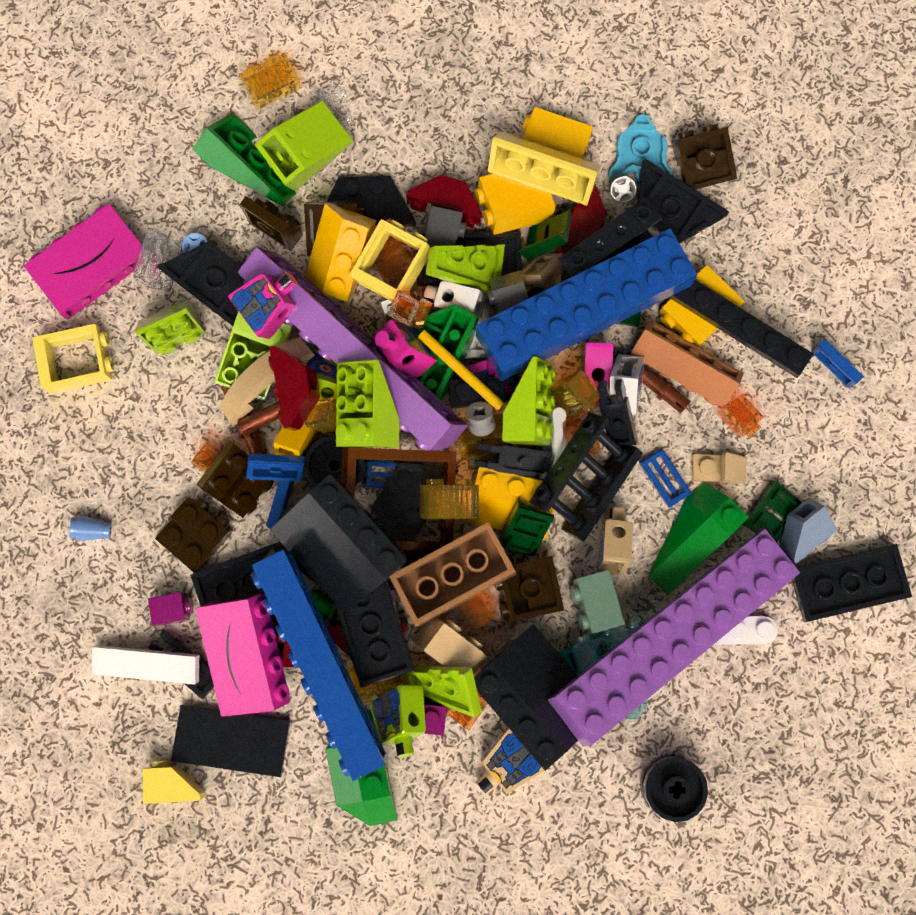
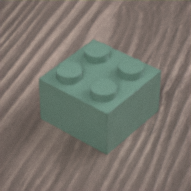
(596, 602)

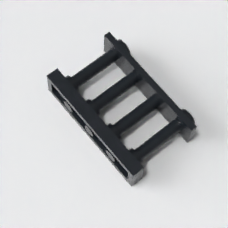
(610, 239)
(603, 488)

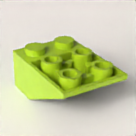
(304, 145)
(170, 328)
(244, 349)
(364, 407)
(530, 407)

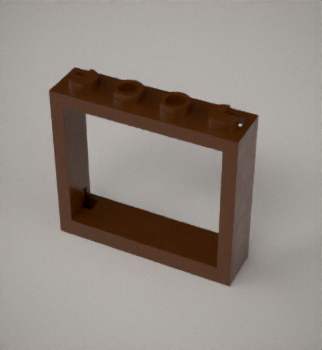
(448, 458)

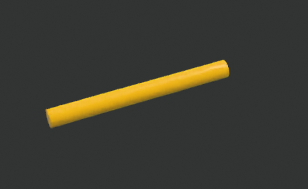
(461, 370)

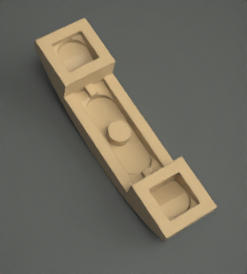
(257, 378)

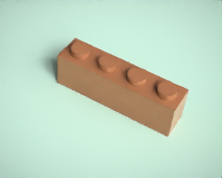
(687, 364)

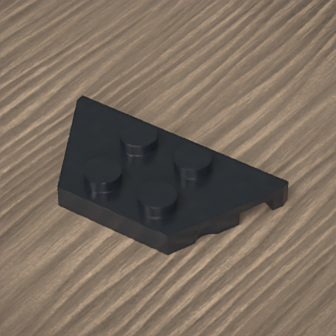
(376, 195)
(678, 204)
(208, 277)
(399, 501)

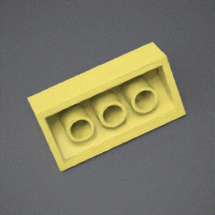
(543, 167)

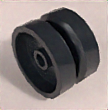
(320, 458)
(690, 789)

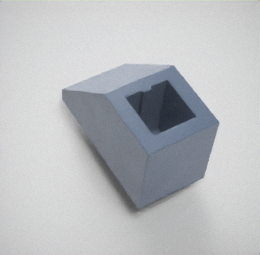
(806, 529)

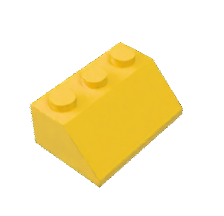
(336, 250)
(499, 494)

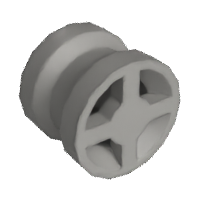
(626, 190)
(480, 418)

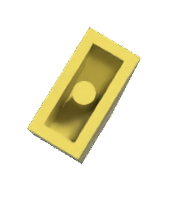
(169, 784)

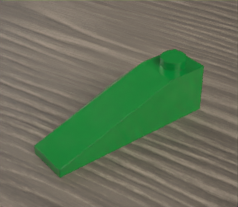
(230, 150)
(699, 529)

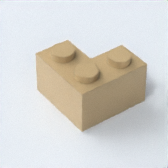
(443, 642)

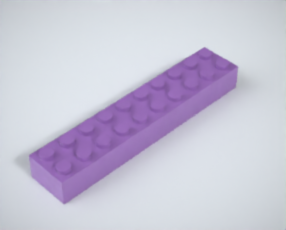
(345, 341)
(673, 638)

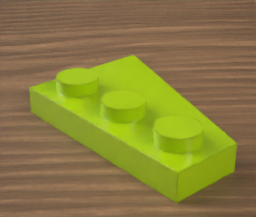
(466, 265)
(448, 687)

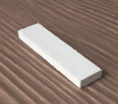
(145, 664)

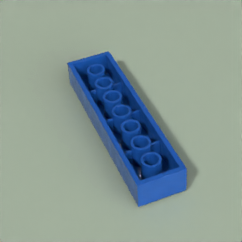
(585, 304)
(320, 664)

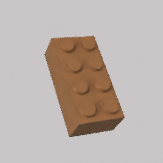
(452, 575)

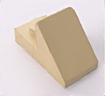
(543, 271)
(719, 468)

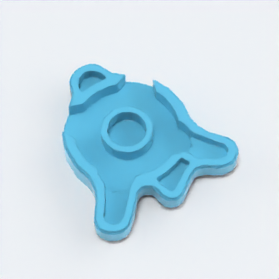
(638, 143)

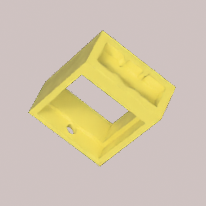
(372, 249)
(46, 363)

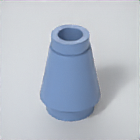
(87, 528)

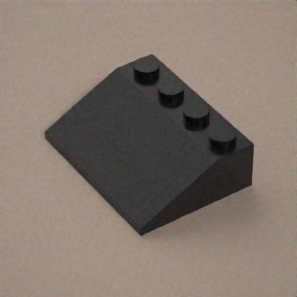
(339, 543)
(519, 689)

